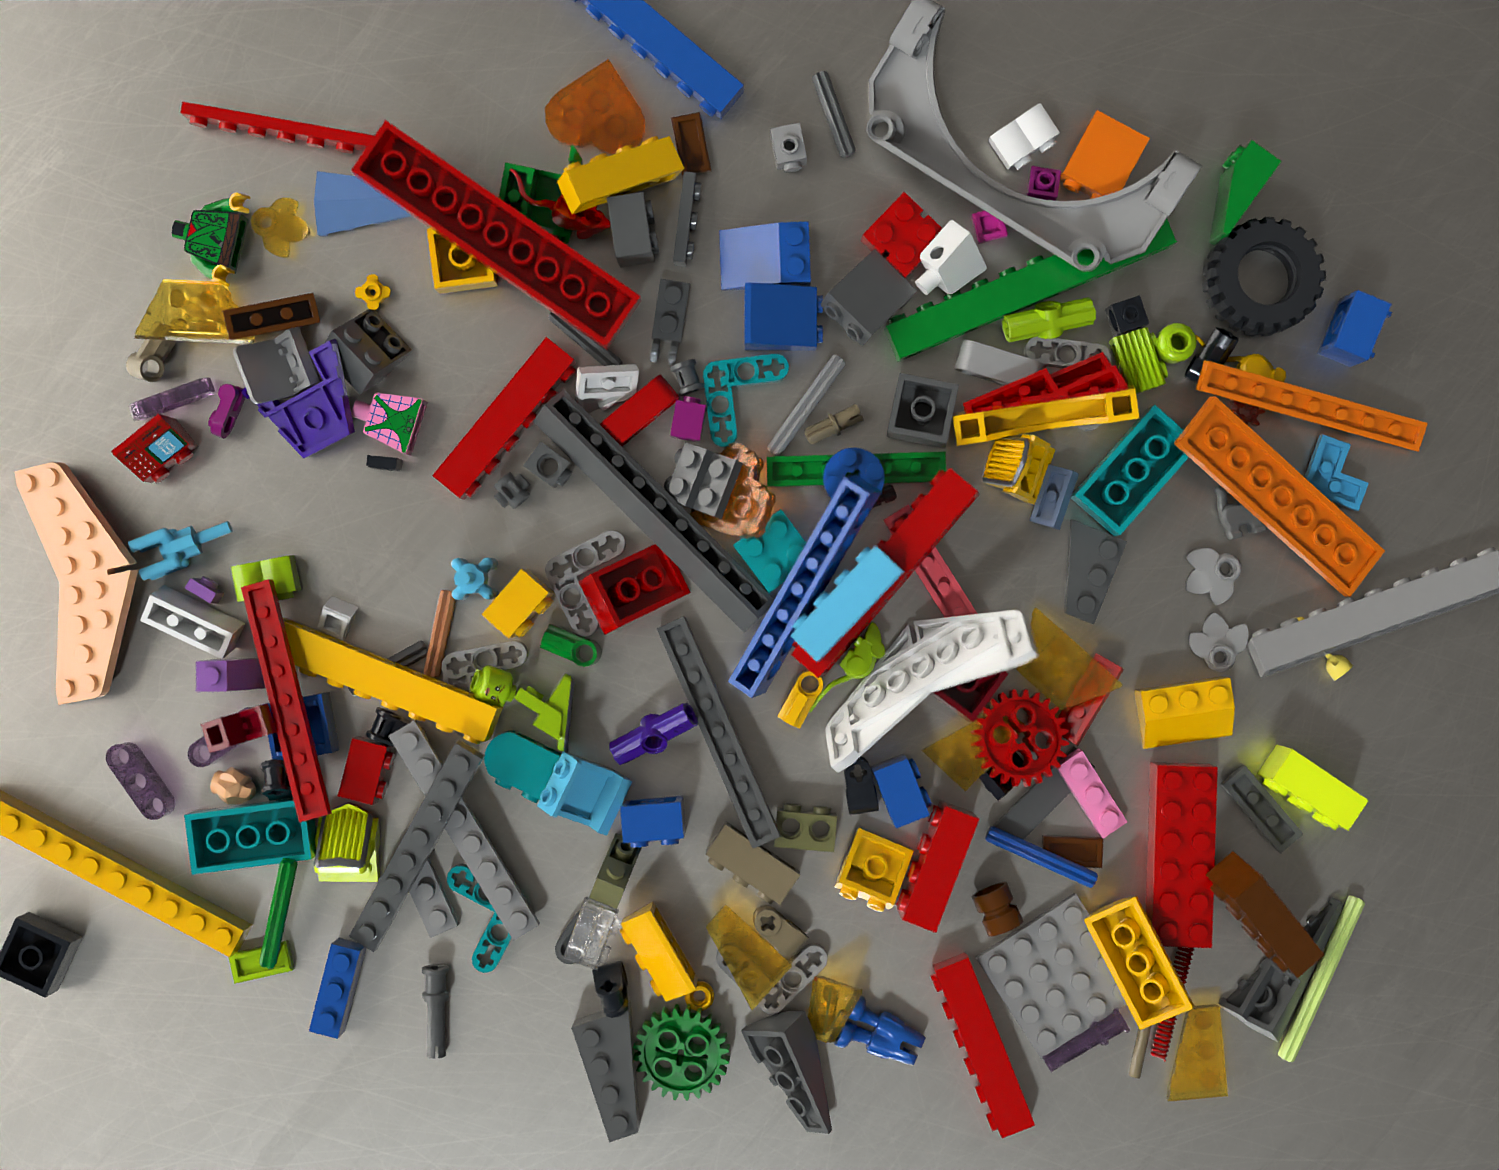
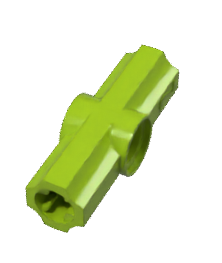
(1048, 319)

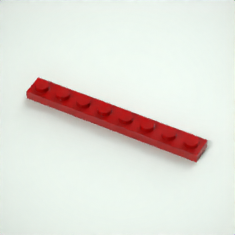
(285, 130)
(286, 700)

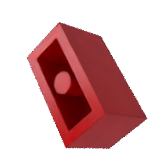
(366, 771)

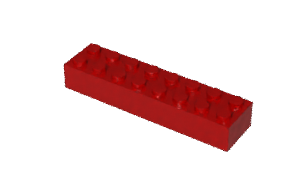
(908, 547)

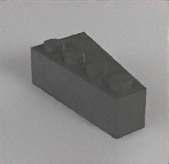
(611, 1069)

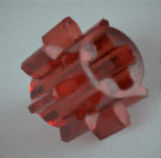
(1254, 412)

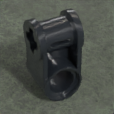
(385, 724)
(276, 780)
(860, 790)
(611, 987)

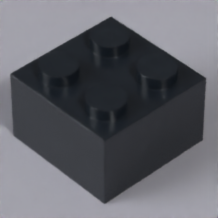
(37, 954)

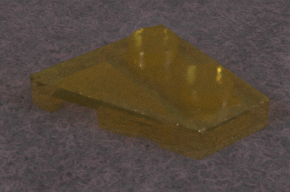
(831, 1007)

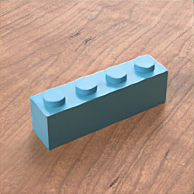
(846, 603)

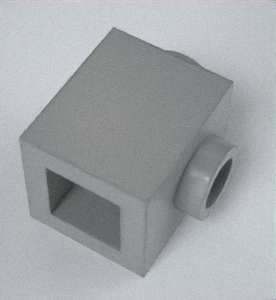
(788, 147)

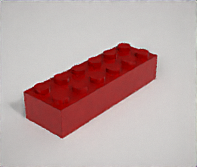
(1181, 852)

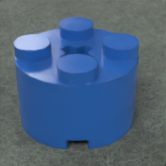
(848, 461)

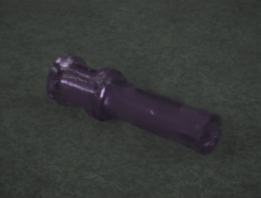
(1098, 1034)

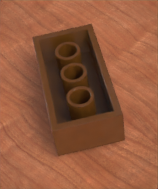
(1263, 915)

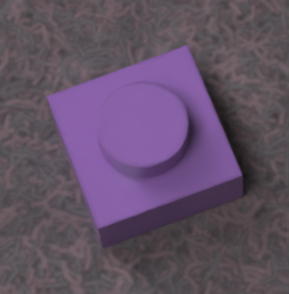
(205, 589)

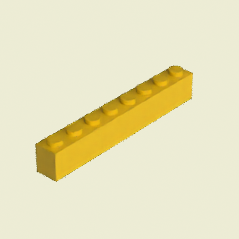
(391, 683)

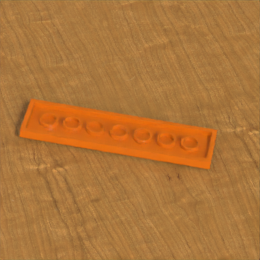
(1279, 496)

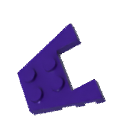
(318, 414)

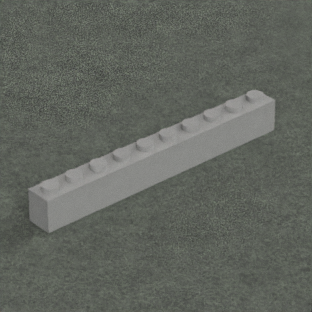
(1376, 613)

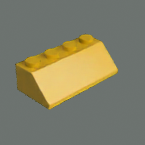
(1138, 962)

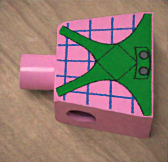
(392, 419)

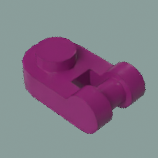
(225, 416)

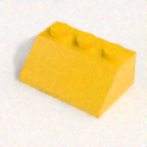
(1185, 711)
(659, 953)

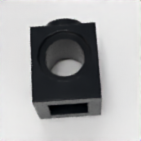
(1127, 316)

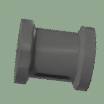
(687, 377)

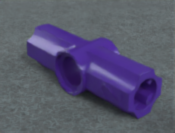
(653, 733)

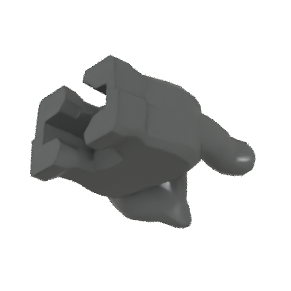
(1234, 516)

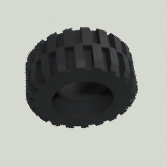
(1301, 267)

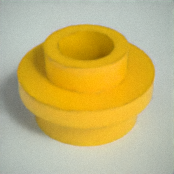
(704, 1003)

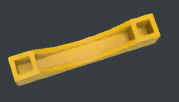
(1043, 416)

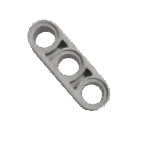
(994, 364)

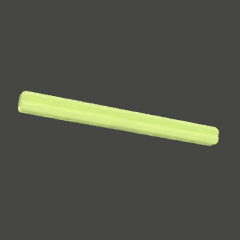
(1321, 978)

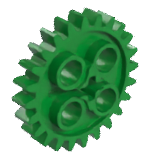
(678, 1076)

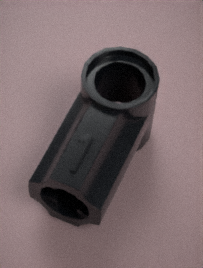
(1216, 350)

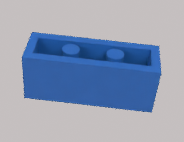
(337, 988)

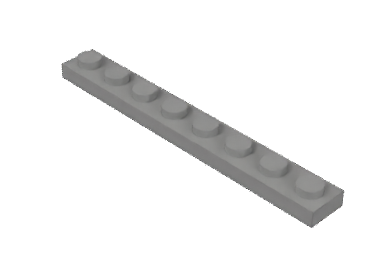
(468, 835)

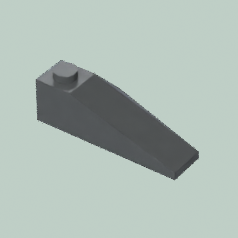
(792, 1056)

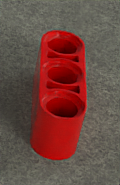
(640, 410)

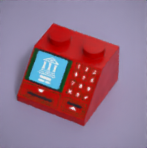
(155, 448)

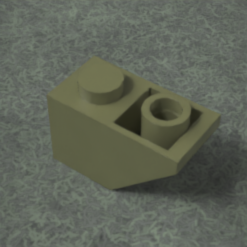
(615, 872)

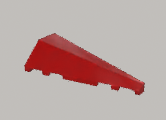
(1078, 380)

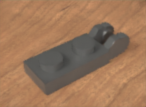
(669, 318)

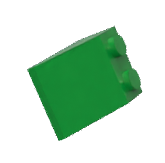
(1240, 183)

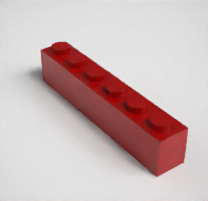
(505, 419)
(983, 1044)

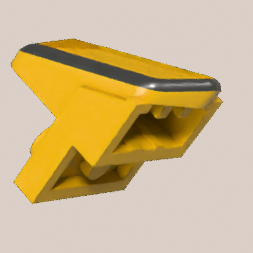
(1018, 466)

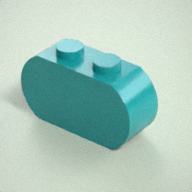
(520, 763)

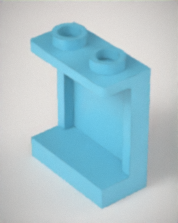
(584, 792)

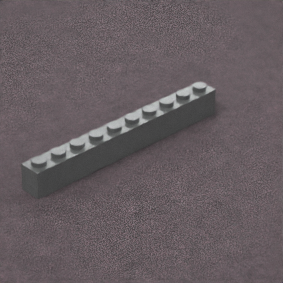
(654, 510)

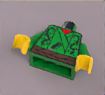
(215, 236)

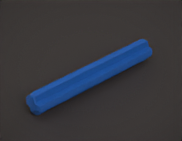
(1041, 856)

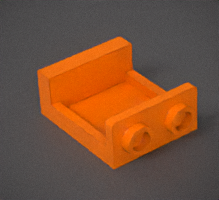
(1103, 157)

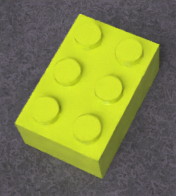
(1311, 788)

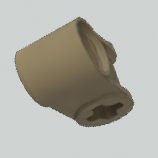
(782, 934)

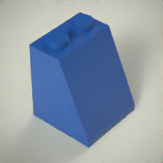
(782, 317)

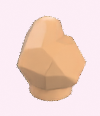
(233, 786)

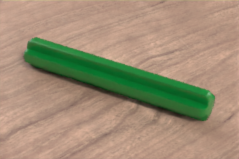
(278, 913)

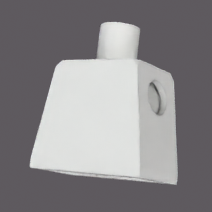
(950, 260)

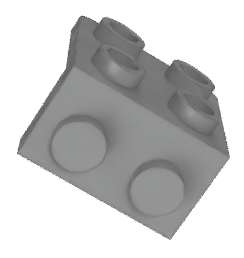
(276, 367)

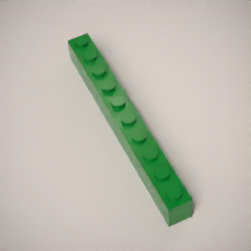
(1001, 297)

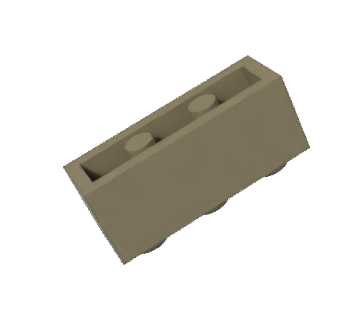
(752, 866)

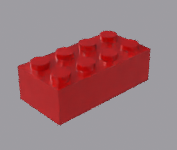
(937, 865)

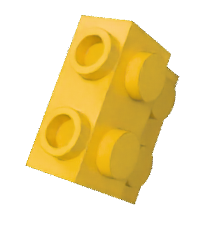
(873, 870)

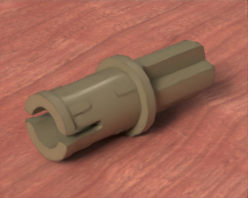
(833, 424)

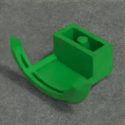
(538, 186)

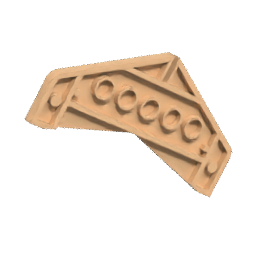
(91, 594)

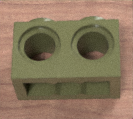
(804, 836)

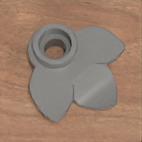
(1208, 575)
(1218, 637)

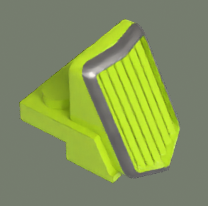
(555, 714)

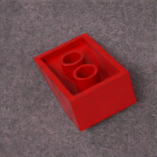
(633, 588)

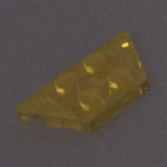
(188, 313)
(1063, 668)

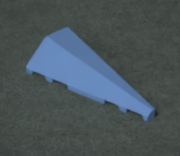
(348, 203)

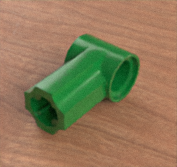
(568, 645)

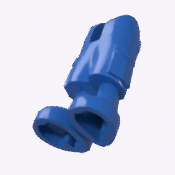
(885, 1039)

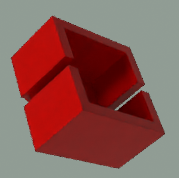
(902, 234)

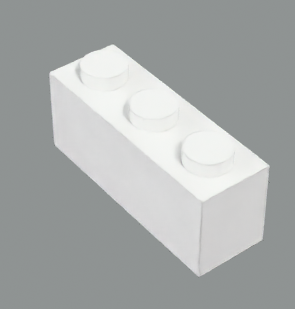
(192, 621)

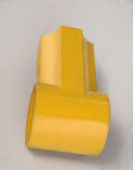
(799, 701)

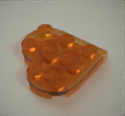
(596, 112)
(749, 502)

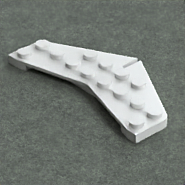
(922, 662)

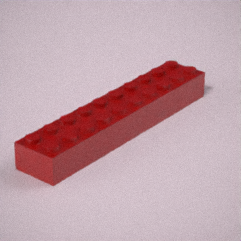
(496, 235)

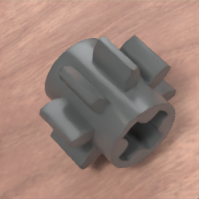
(512, 490)

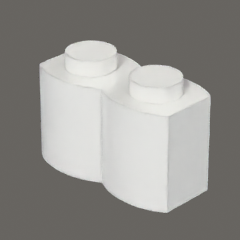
(1024, 136)

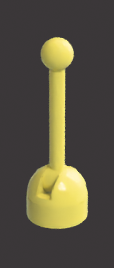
(1337, 664)

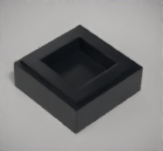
(384, 463)

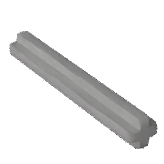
(806, 405)

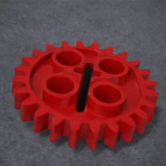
(1040, 720)

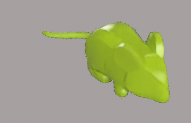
(859, 660)

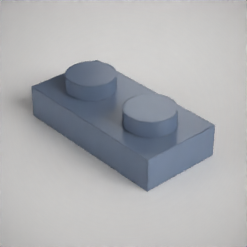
(1054, 497)

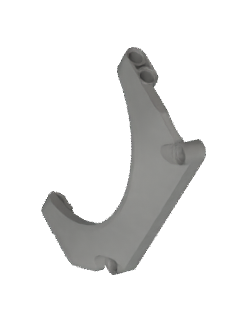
(906, 98)

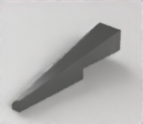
(1271, 996)

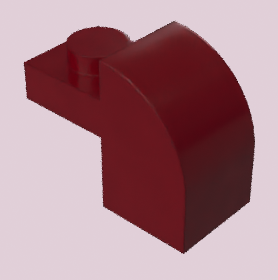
(238, 728)

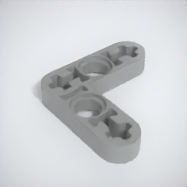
(1082, 352)
(571, 579)
(465, 676)
(783, 1000)

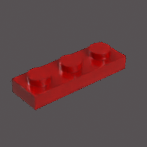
(1082, 715)

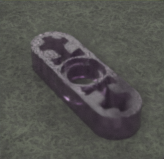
(172, 399)

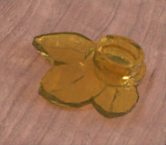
(284, 226)

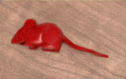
(585, 222)

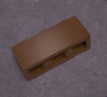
(271, 316)

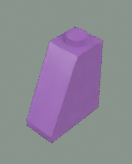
(228, 675)

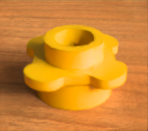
(373, 301)

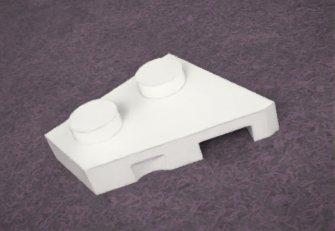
(605, 385)

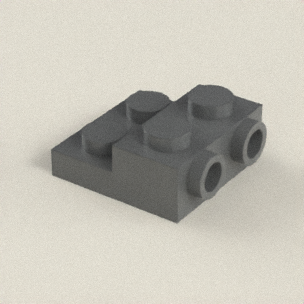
(702, 479)

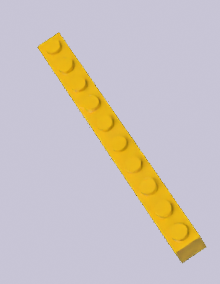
(121, 876)

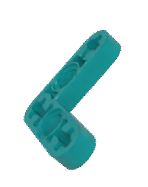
(731, 380)
(482, 947)

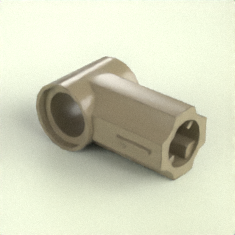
(153, 352)

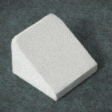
(337, 618)

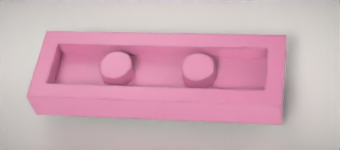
(1091, 793)

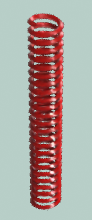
(1183, 976)

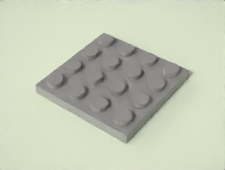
(1053, 976)

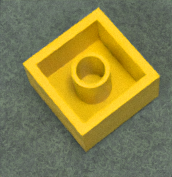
(455, 269)
(518, 604)

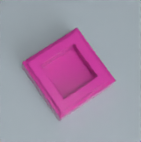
(988, 227)

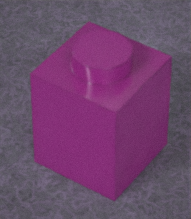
(688, 419)

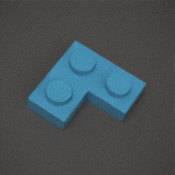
(1326, 474)

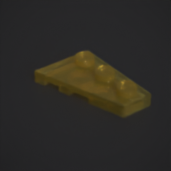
(957, 755)
(747, 954)
(1199, 1057)

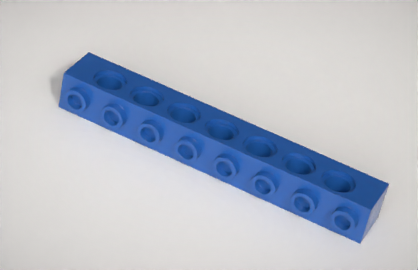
(804, 584)

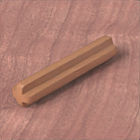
(439, 634)

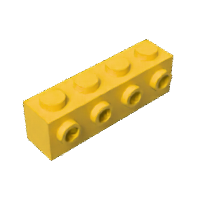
(619, 173)

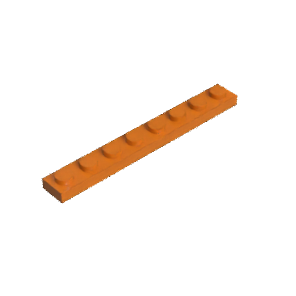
(1311, 406)

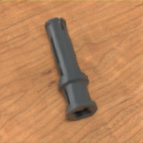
(435, 996)

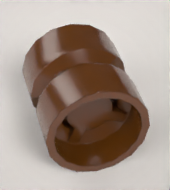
(995, 905)

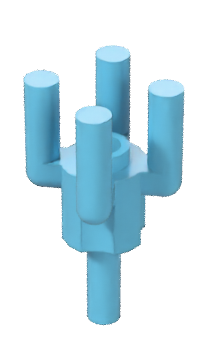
(175, 547)
(473, 578)

